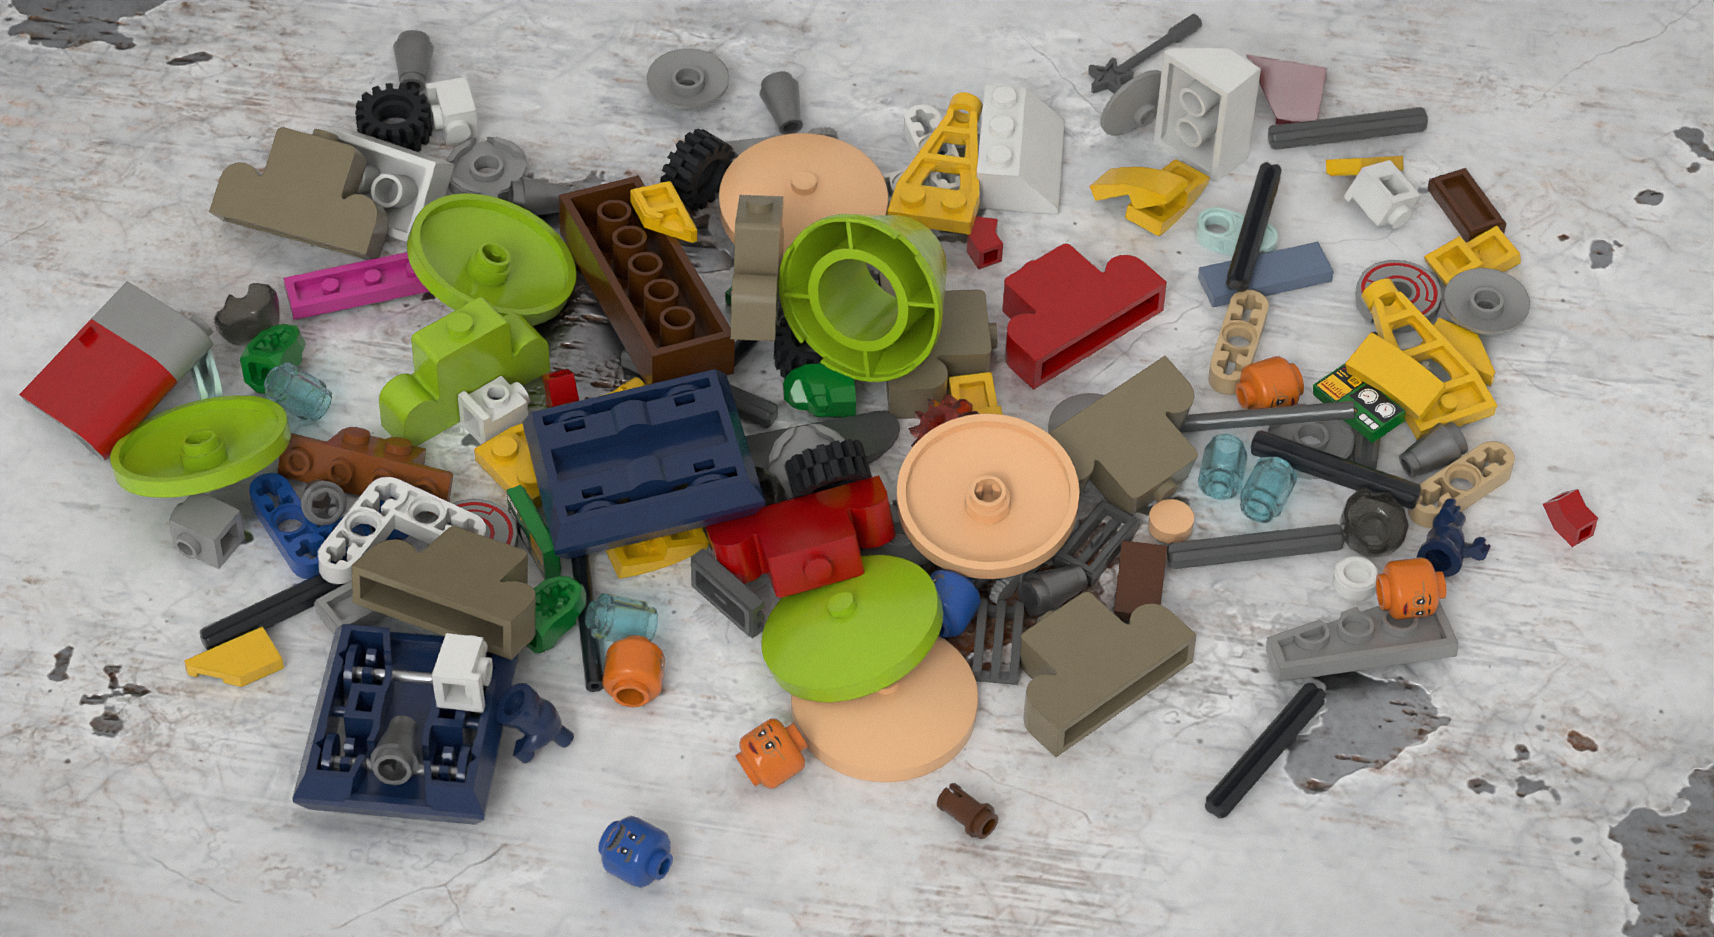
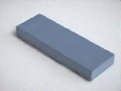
(1272, 273)

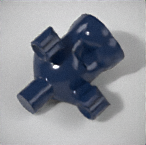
(1446, 541)
(533, 716)

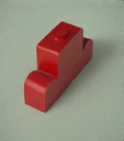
(1071, 309)
(806, 538)

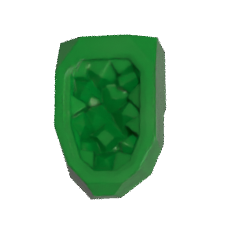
(270, 349)
(820, 391)
(557, 607)

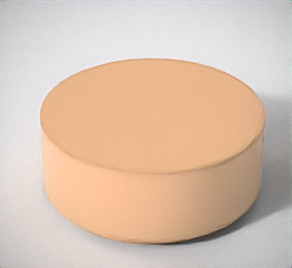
(1171, 521)

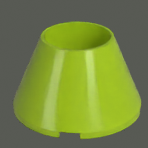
(846, 313)

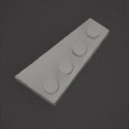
(1359, 643)

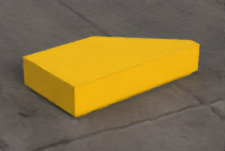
(1352, 166)
(663, 211)
(1468, 346)
(238, 660)

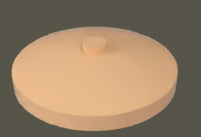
(813, 175)
(987, 496)
(899, 729)

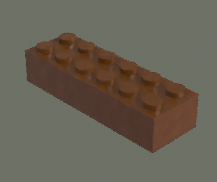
(645, 285)

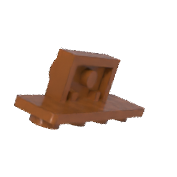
(357, 459)

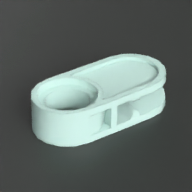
(1226, 242)
(206, 377)

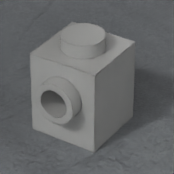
(206, 529)

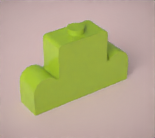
(459, 356)

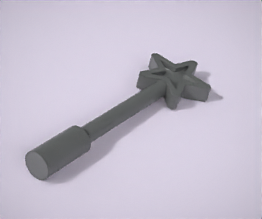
(1113, 76)

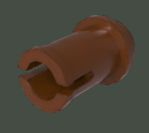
(976, 817)

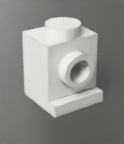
(453, 110)
(1383, 194)
(493, 408)
(462, 673)

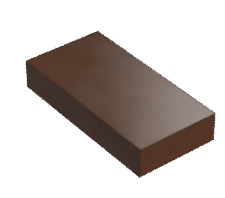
(1465, 204)
(1139, 577)

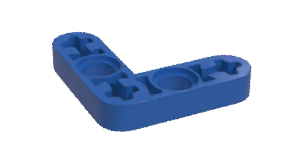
(304, 539)

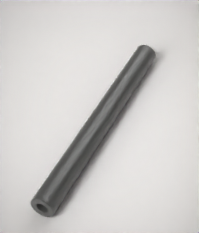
(1269, 416)

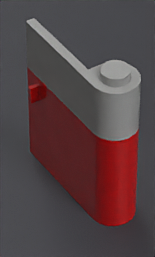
(118, 368)

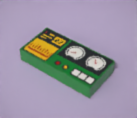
(1374, 410)
(533, 532)

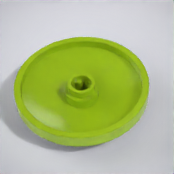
(494, 251)
(200, 446)
(853, 632)

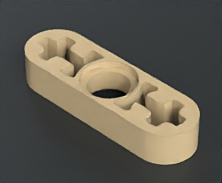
(1235, 326)
(1468, 468)

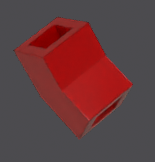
(983, 243)
(560, 388)
(1571, 517)

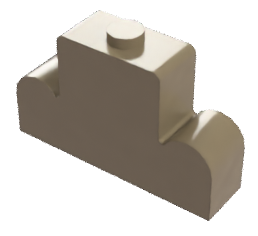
(305, 195)
(757, 267)
(960, 350)
(1133, 439)
(452, 587)
(1096, 666)

